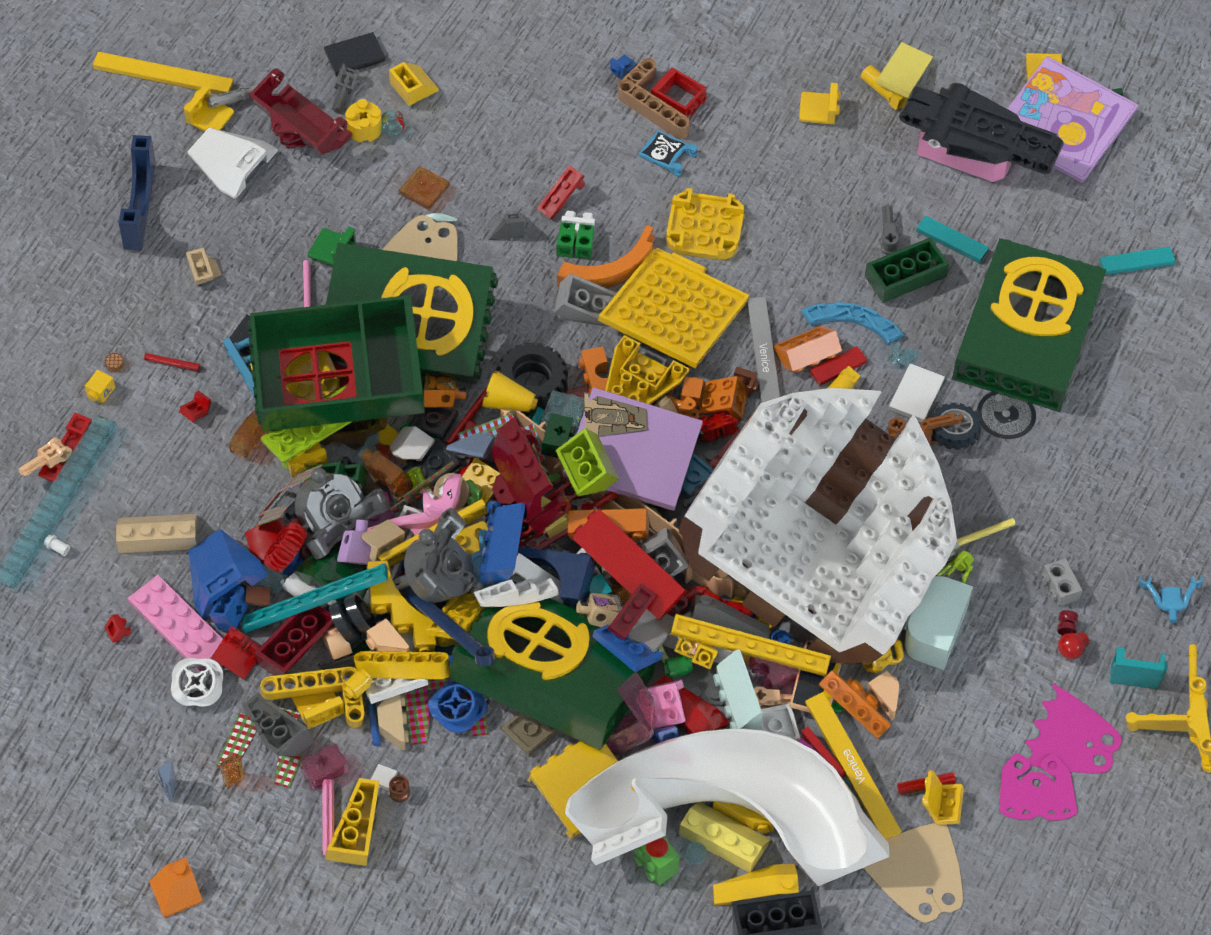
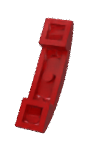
(75, 430)

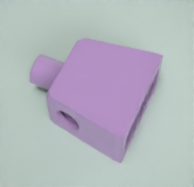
(353, 547)

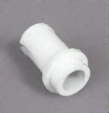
(57, 545)

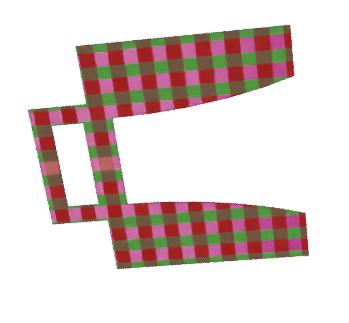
(418, 712)

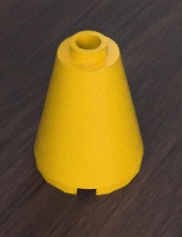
(508, 395)

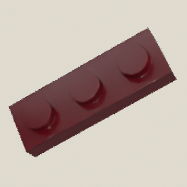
(631, 612)

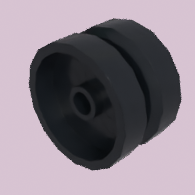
(352, 617)

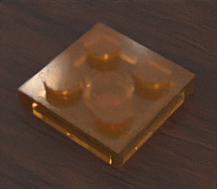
(424, 187)

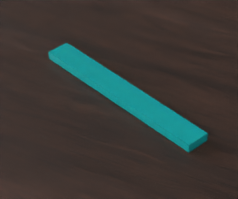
(315, 597)

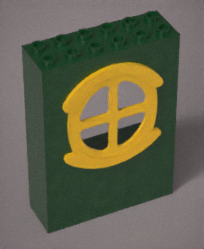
(376, 273)
(1016, 352)
(566, 694)

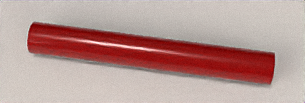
(172, 362)

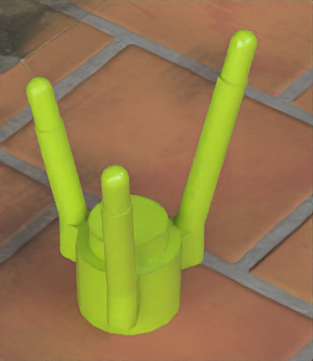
(961, 563)

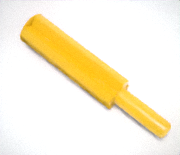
(684, 260)

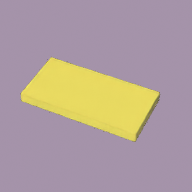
(904, 69)

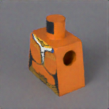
(441, 391)

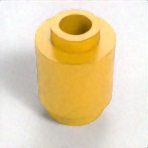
(357, 684)

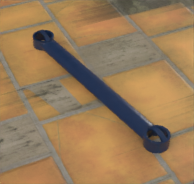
(451, 628)

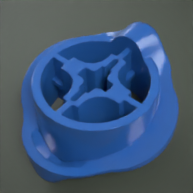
(442, 703)

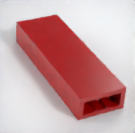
(627, 562)

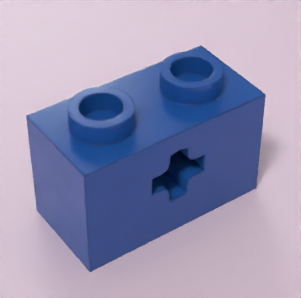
(229, 609)

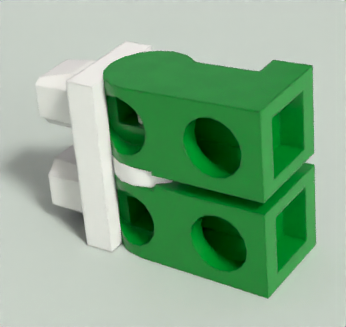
(576, 228)

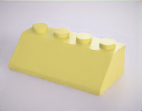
(723, 836)

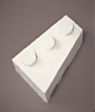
(527, 570)

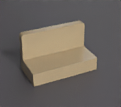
(383, 538)

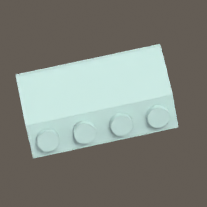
(738, 693)

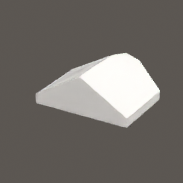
(411, 444)

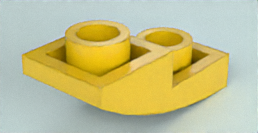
(699, 652)

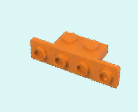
(856, 702)

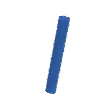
(373, 722)

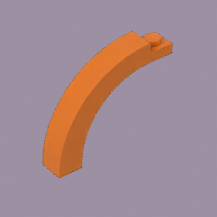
(616, 271)

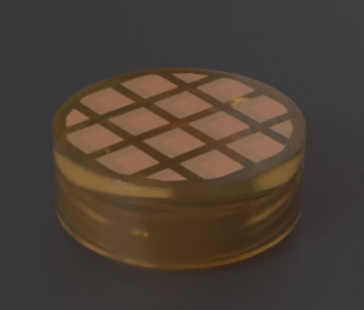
(114, 362)

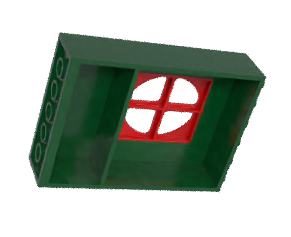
(369, 335)

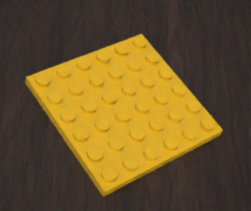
(674, 308)

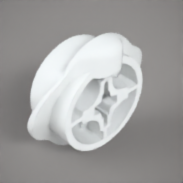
(210, 696)

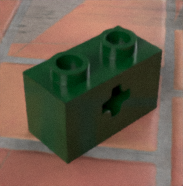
(557, 433)

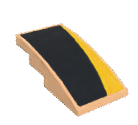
(808, 685)

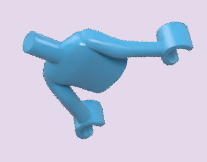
(1171, 597)

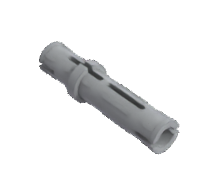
(229, 97)

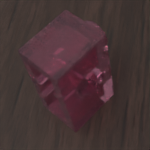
(324, 765)

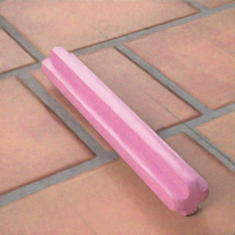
(327, 812)

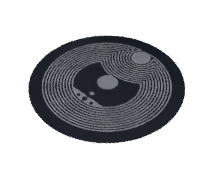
(1006, 416)

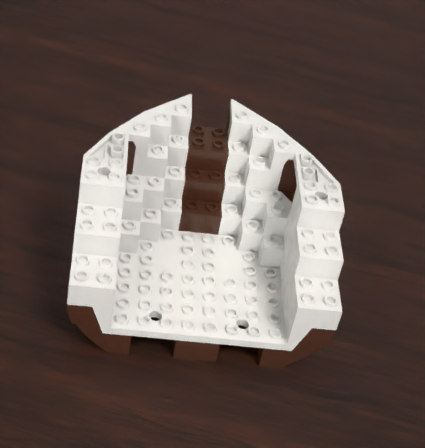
(825, 520)

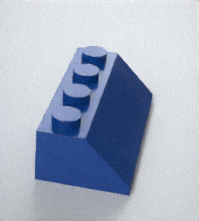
(502, 544)

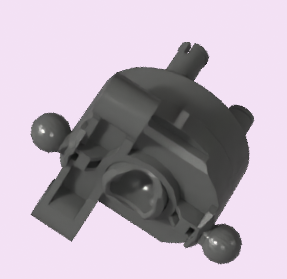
(331, 505)
(438, 564)

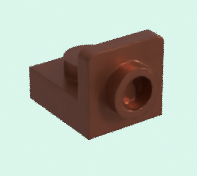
(748, 378)

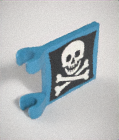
(665, 151)

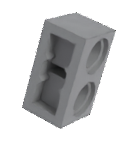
(1065, 581)

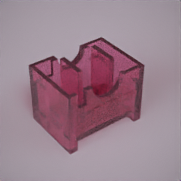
(776, 675)

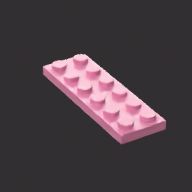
(175, 620)

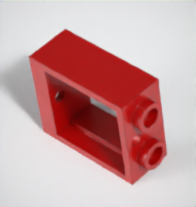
(684, 82)

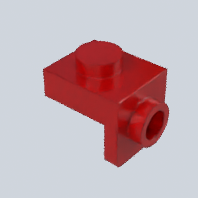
(197, 407)

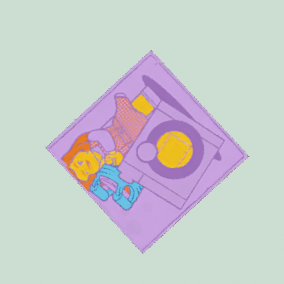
(1076, 110)

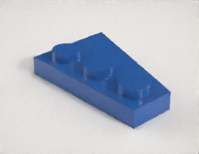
(634, 655)

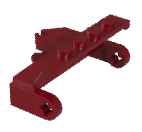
(297, 118)

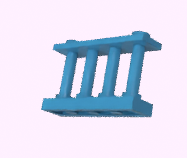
(241, 363)

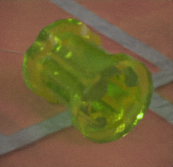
(413, 478)

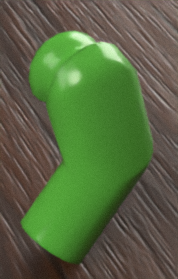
(475, 491)

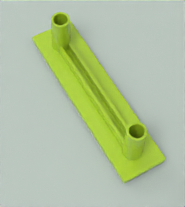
(291, 442)

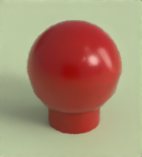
(1073, 645)

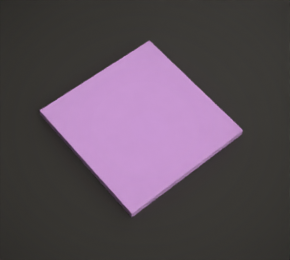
(653, 460)

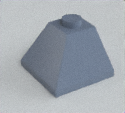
(474, 446)

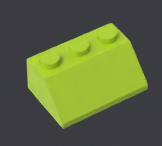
(587, 463)

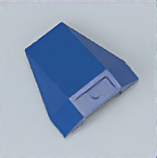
(218, 567)

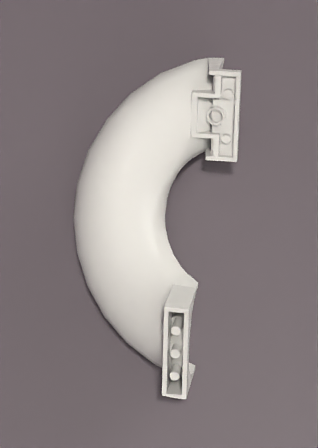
(739, 767)

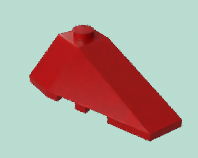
(698, 713)

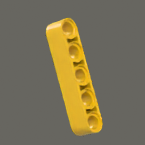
(404, 664)

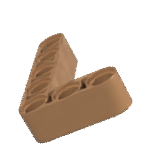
(633, 94)

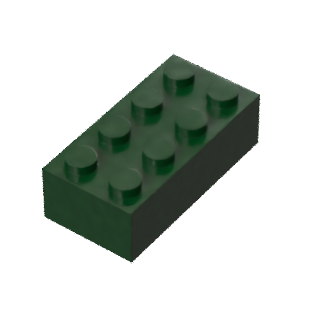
(906, 270)

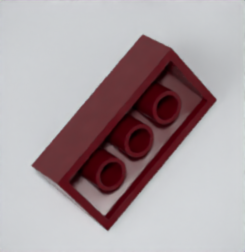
(293, 640)

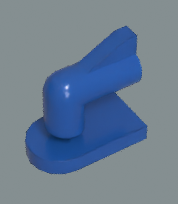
(294, 564)

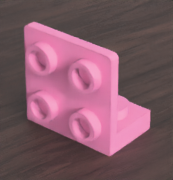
(667, 703)

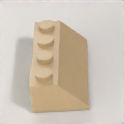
(156, 533)

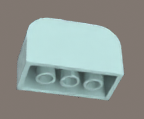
(936, 621)

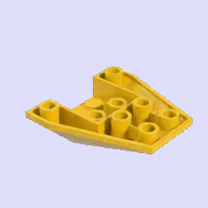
(640, 376)

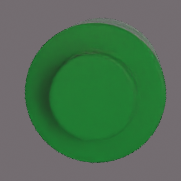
(677, 666)

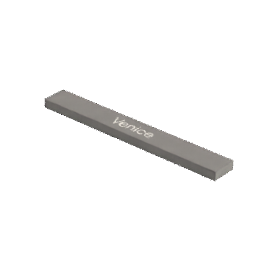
(763, 348)

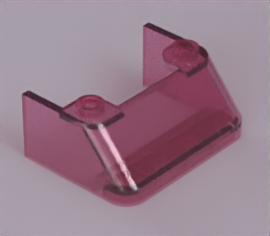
(639, 725)

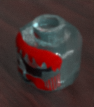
(392, 122)

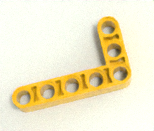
(320, 687)

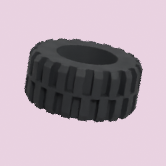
(536, 359)

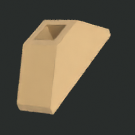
(392, 720)

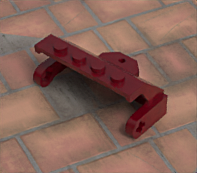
(523, 477)

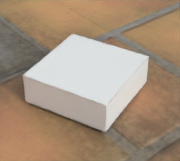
(383, 775)

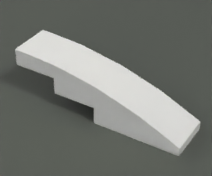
(513, 594)

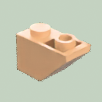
(335, 643)

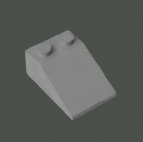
(581, 300)

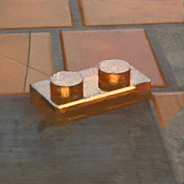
(232, 770)

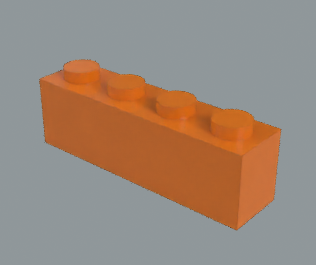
(632, 521)

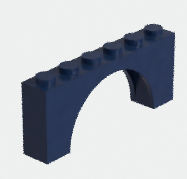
(133, 220)
(573, 569)

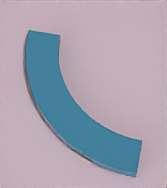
(854, 314)

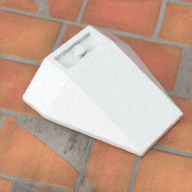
(229, 158)

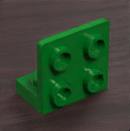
(326, 244)

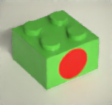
(658, 860)

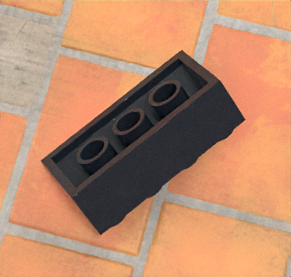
(777, 915)

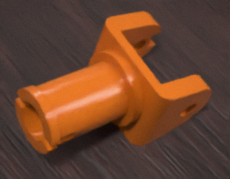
(686, 407)

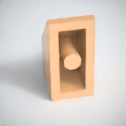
(385, 638)
(886, 691)

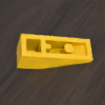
(744, 816)

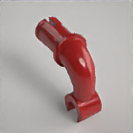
(699, 590)

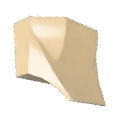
(202, 266)

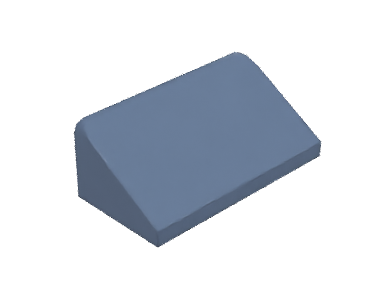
(168, 779)

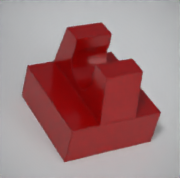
(116, 628)

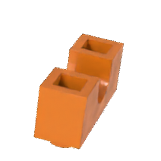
(593, 362)

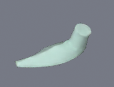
(439, 217)

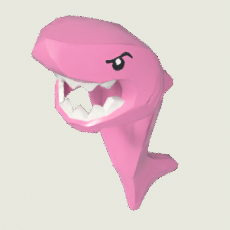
(432, 506)

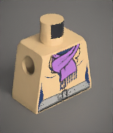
(600, 608)

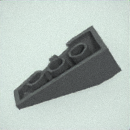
(718, 613)

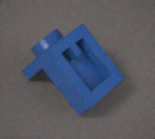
(622, 66)

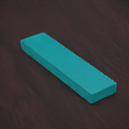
(952, 239)
(1137, 260)

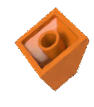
(175, 888)

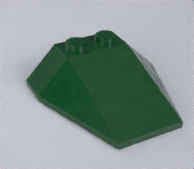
(328, 570)

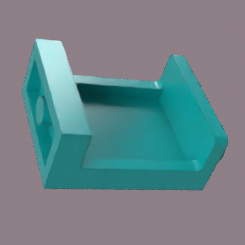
(1137, 672)

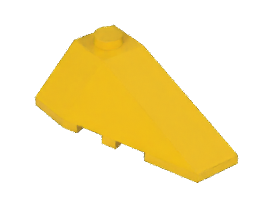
(765, 882)

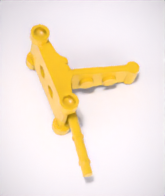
(1194, 722)

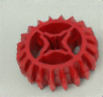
(285, 547)

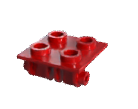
(712, 424)
(236, 653)

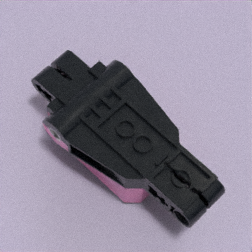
(977, 133)

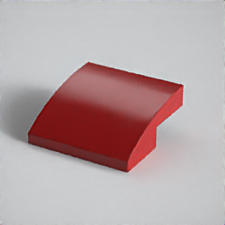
(262, 536)

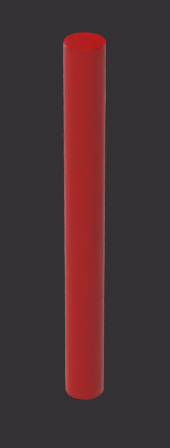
(469, 415)

